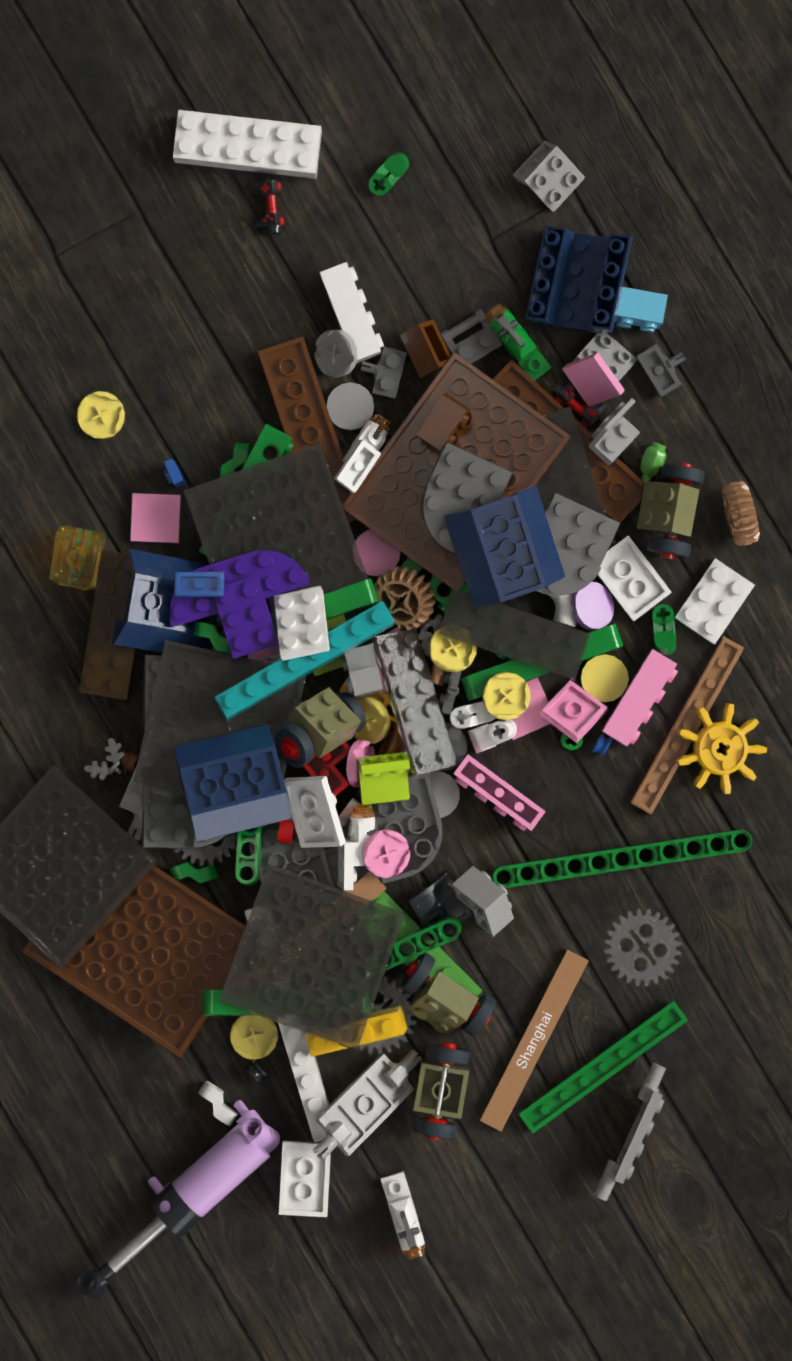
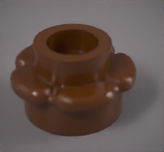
(130, 761)

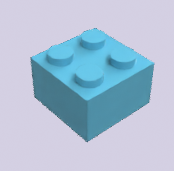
(641, 309)

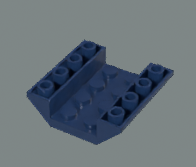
(578, 280)
(505, 547)
(148, 604)
(233, 782)

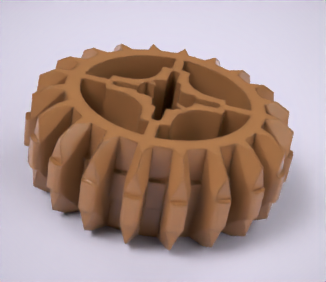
(740, 513)
(411, 610)

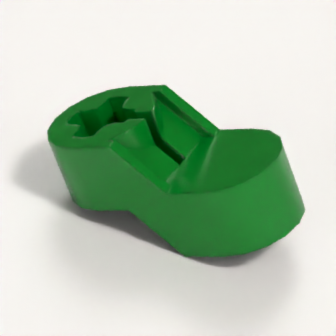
(380, 182)
(239, 459)
(211, 632)
(664, 640)
(199, 875)

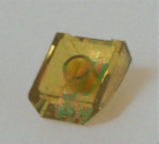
(77, 557)

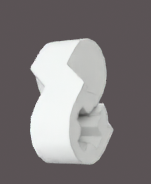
(463, 716)
(215, 1096)

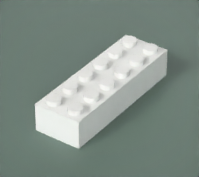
(247, 144)

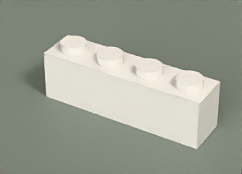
(350, 310)

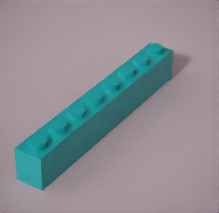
(286, 672)

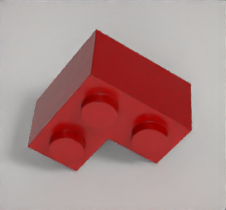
(326, 767)

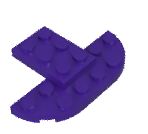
(243, 608)

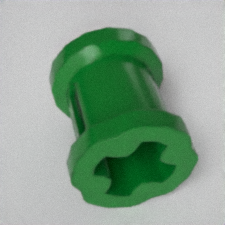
(569, 746)

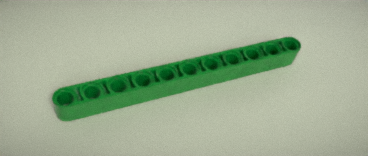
(633, 858)

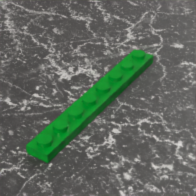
(603, 1066)

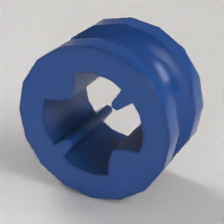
(602, 745)

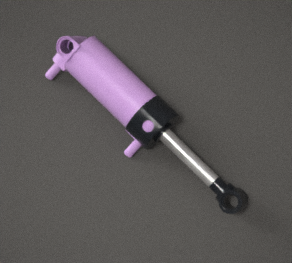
(194, 1192)

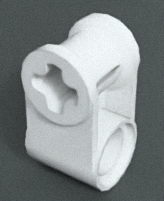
(490, 735)

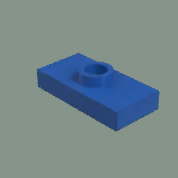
(173, 473)
(199, 584)

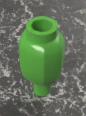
(652, 461)

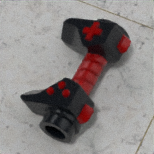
(270, 220)
(565, 395)

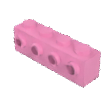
(639, 698)
(492, 788)

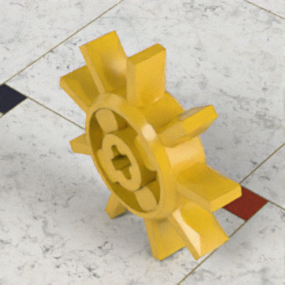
(708, 741)

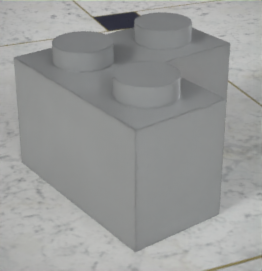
(363, 671)
(485, 899)

